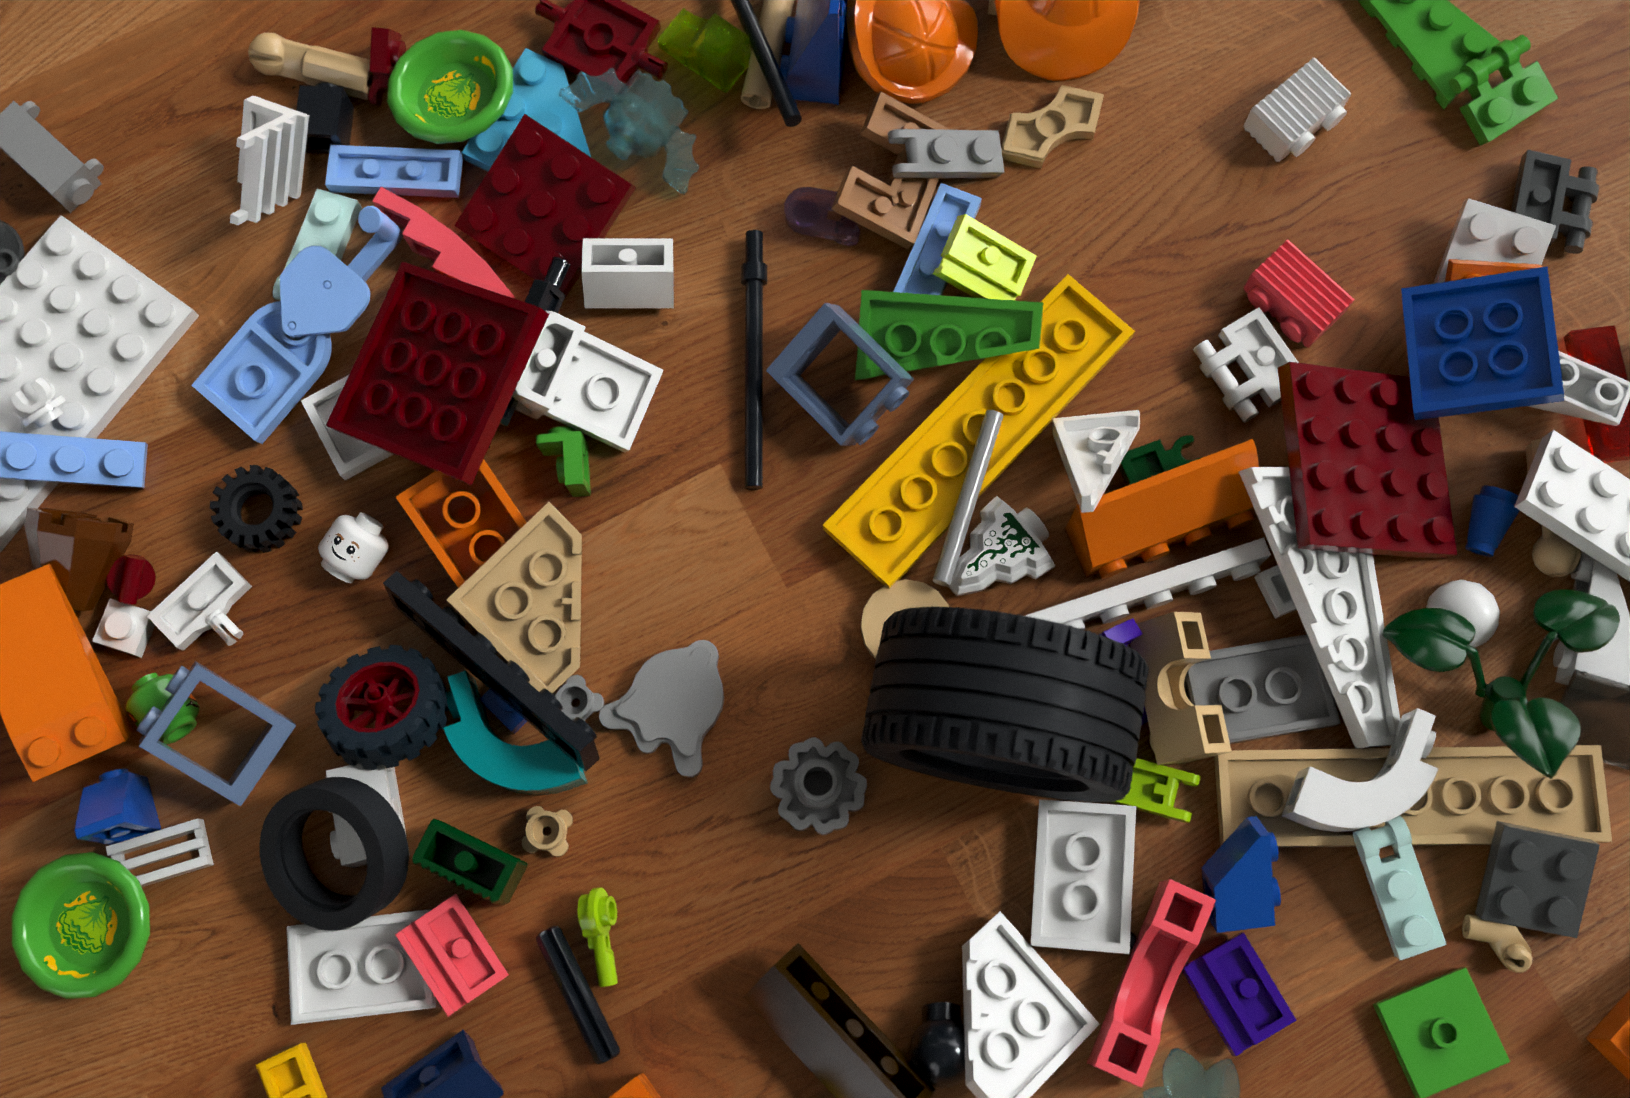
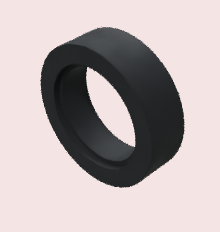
(290, 874)

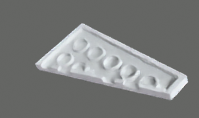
(1338, 609)

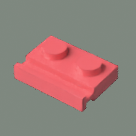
(452, 954)

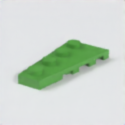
(1434, 38)
(944, 330)

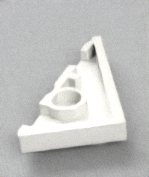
(1093, 450)

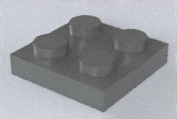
(1537, 879)

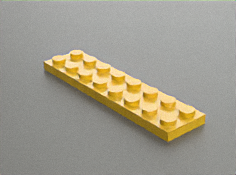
(917, 487)

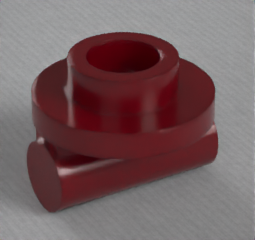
(131, 578)

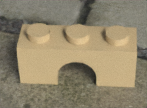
(1177, 727)

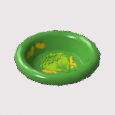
(450, 86)
(80, 925)

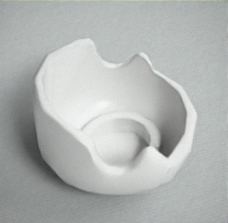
(1471, 602)

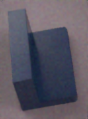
(446, 1072)

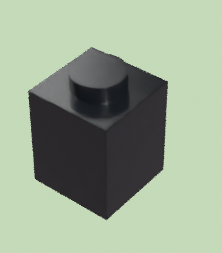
(329, 116)

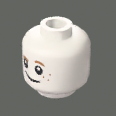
(353, 547)

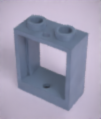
(808, 345)
(256, 760)

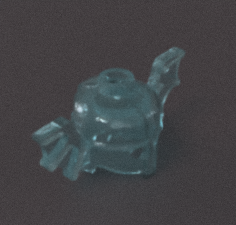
(639, 120)

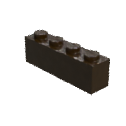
(832, 1032)

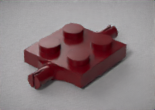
(601, 36)

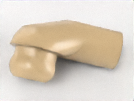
(1504, 940)

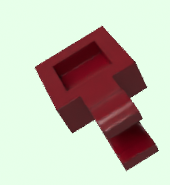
(384, 53)

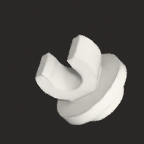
(42, 410)

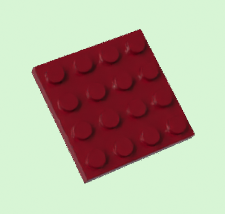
(437, 371)
(1363, 464)

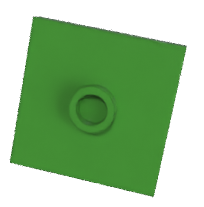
(1441, 1033)

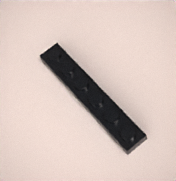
(506, 680)

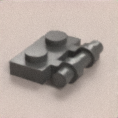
(1541, 190)

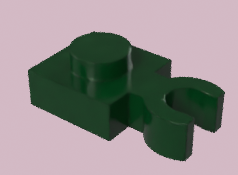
(1153, 459)

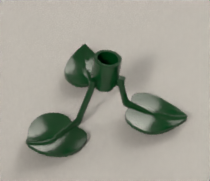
(1536, 730)

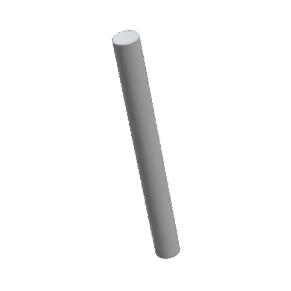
(968, 498)

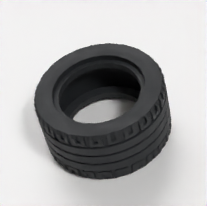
(1006, 703)

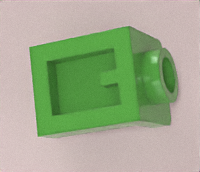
(574, 464)

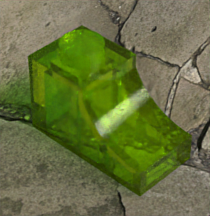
(707, 47)

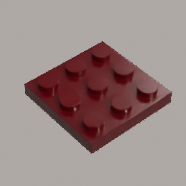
(543, 202)

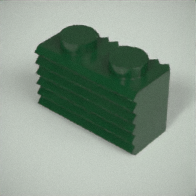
(469, 862)

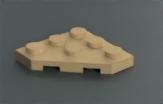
(531, 599)

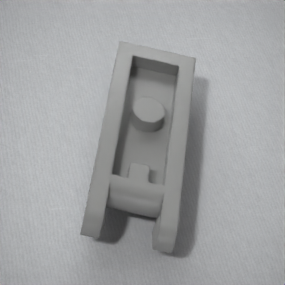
(948, 153)

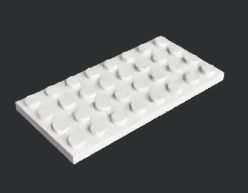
(87, 331)

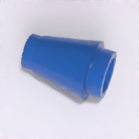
(1490, 519)

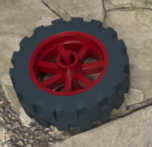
(395, 733)

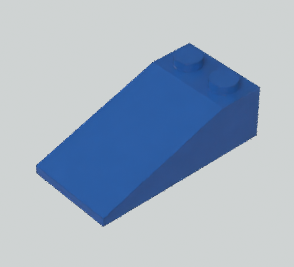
(816, 50)

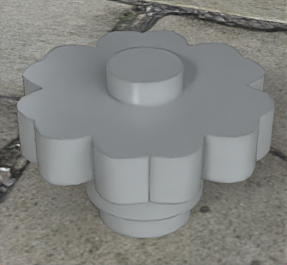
(818, 786)

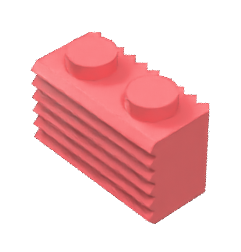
(1297, 294)

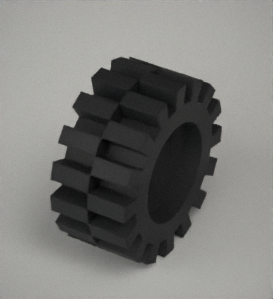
(234, 495)

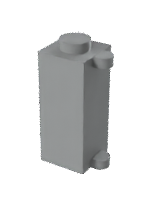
(46, 157)

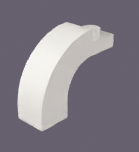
(1345, 806)

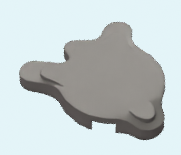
(673, 703)

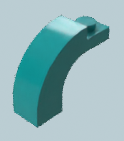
(520, 769)

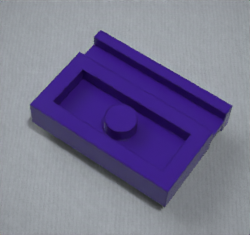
(1238, 994)

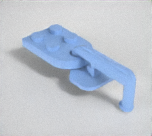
(261, 367)

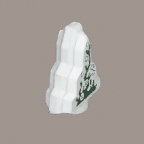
(1002, 549)

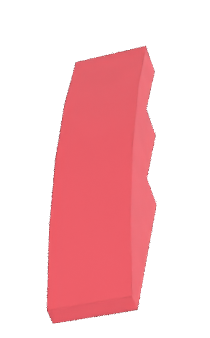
(438, 243)

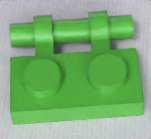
(1508, 102)

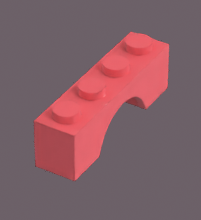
(1141, 998)

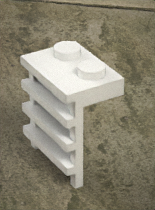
(269, 157)

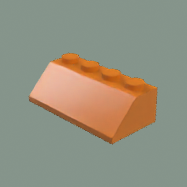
(1164, 512)

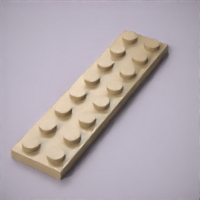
(1459, 807)

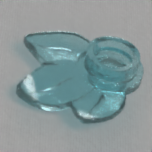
(1187, 1078)

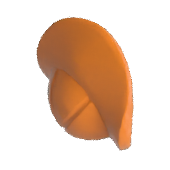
(1065, 36)
(911, 45)

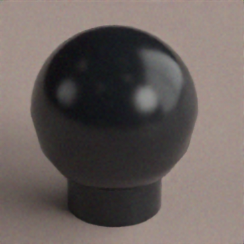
(939, 1045)

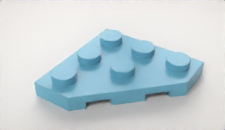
(536, 95)

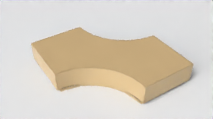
(1035, 134)

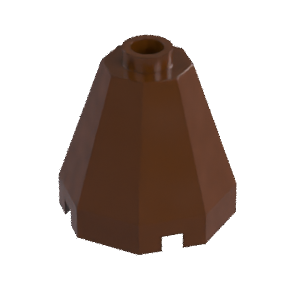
(78, 550)

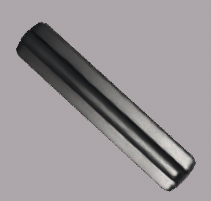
(577, 995)

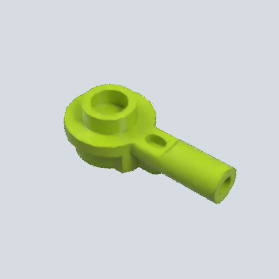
(595, 916)

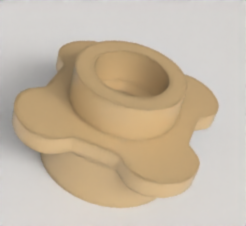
(540, 819)

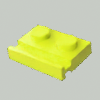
(983, 261)

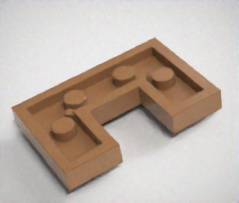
(901, 204)

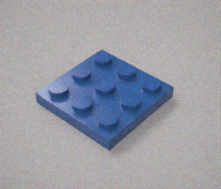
(1482, 344)

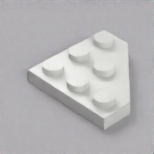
(1015, 1014)

